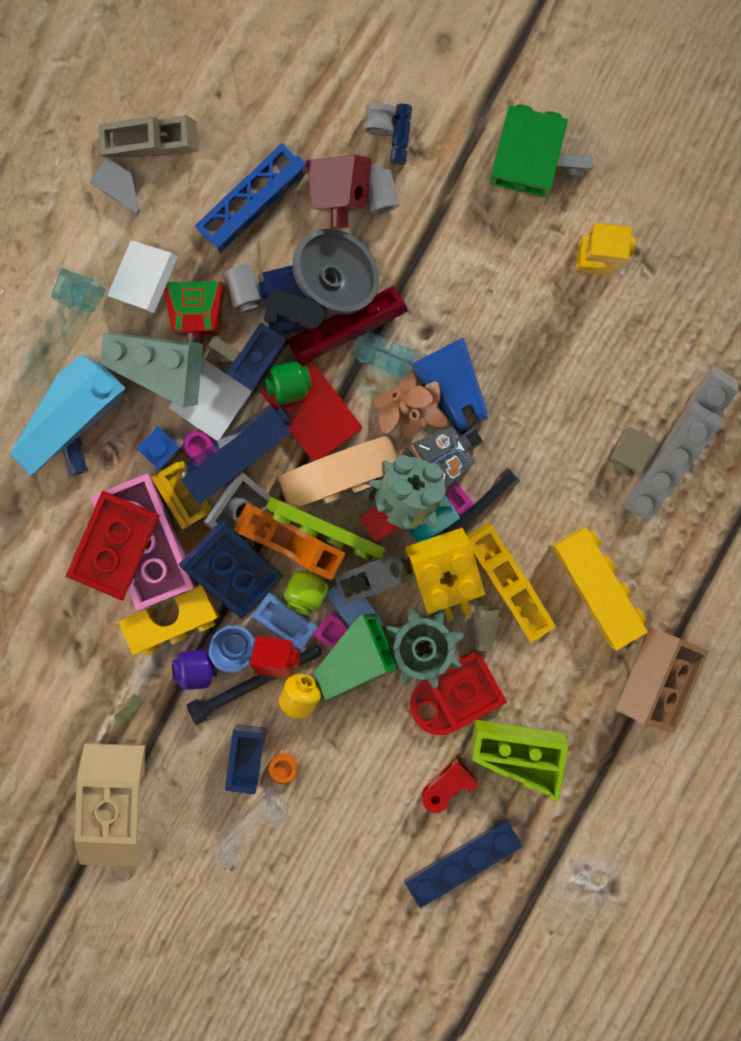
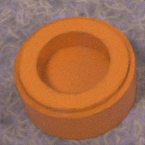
(283, 768)

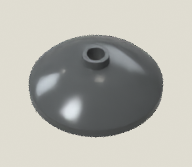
(341, 260)

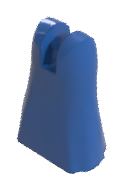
(457, 382)

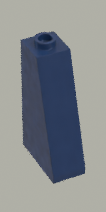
(235, 452)

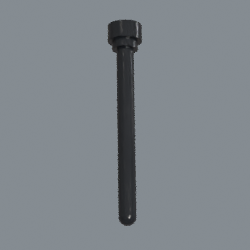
(203, 709)

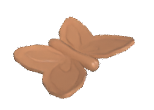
(393, 402)
(422, 416)

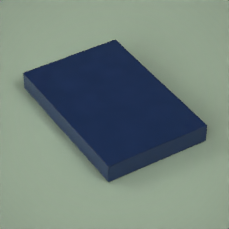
(231, 569)

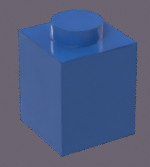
(160, 448)

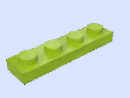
(312, 525)

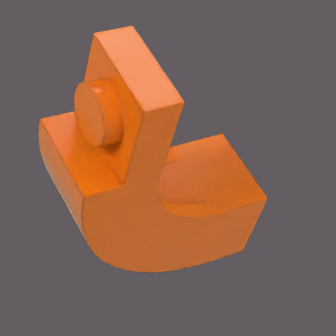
(301, 547)

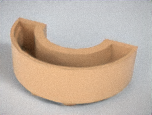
(336, 473)

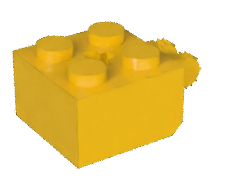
(445, 572)

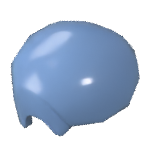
(231, 648)

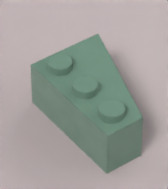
(157, 364)

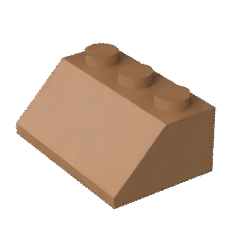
(661, 680)

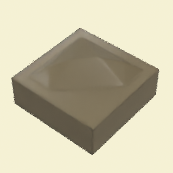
(223, 351)

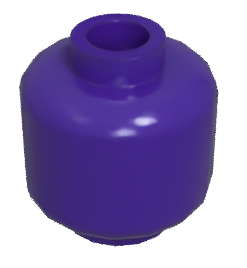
(193, 670)

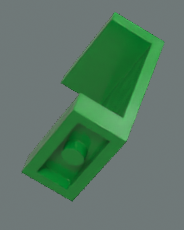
(528, 150)

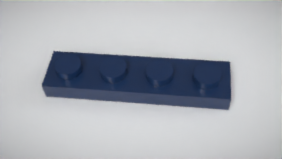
(463, 863)

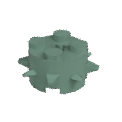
(410, 492)
(428, 664)

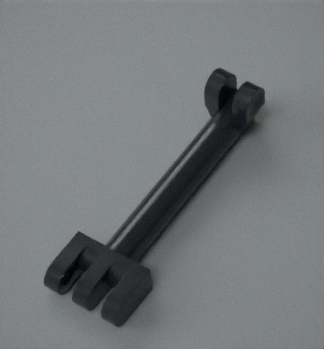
(507, 480)

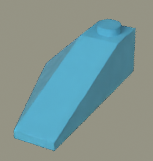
(69, 408)

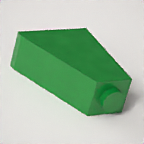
(356, 659)

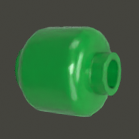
(288, 383)

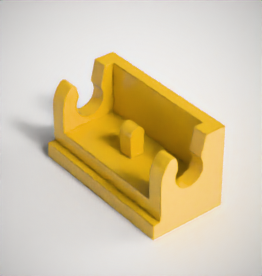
(178, 498)

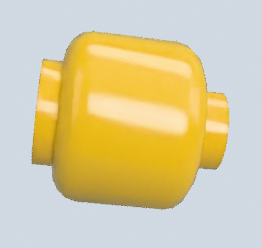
(299, 696)

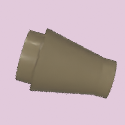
(485, 626)

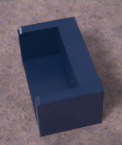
(257, 357)
(245, 759)

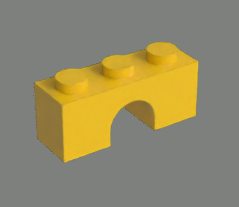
(604, 249)
(145, 632)

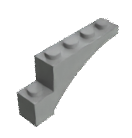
(684, 443)

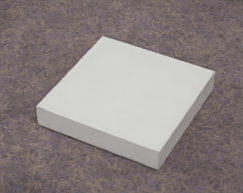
(142, 276)
(218, 402)

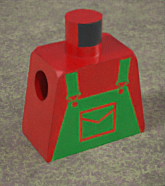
(195, 308)

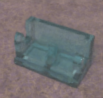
(73, 287)

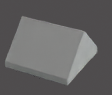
(232, 502)

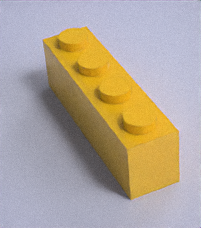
(599, 588)

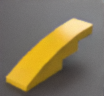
(510, 582)

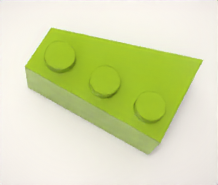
(523, 754)

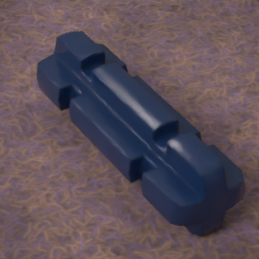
(401, 134)

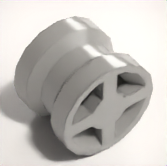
(379, 119)

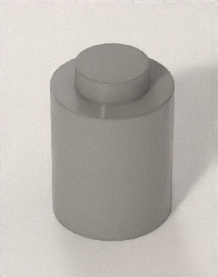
(381, 191)
(242, 288)

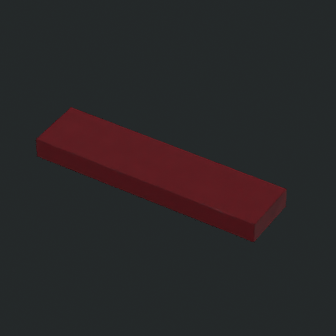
(346, 327)

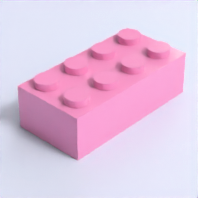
(159, 571)

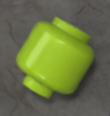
(305, 592)

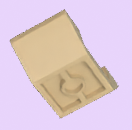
(109, 804)

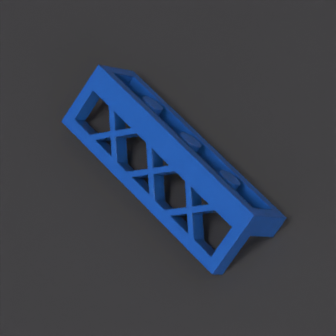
(256, 203)

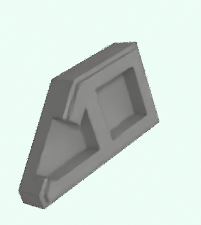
(116, 183)

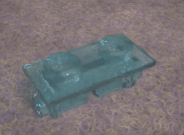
(370, 350)

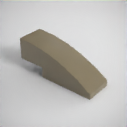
(148, 137)

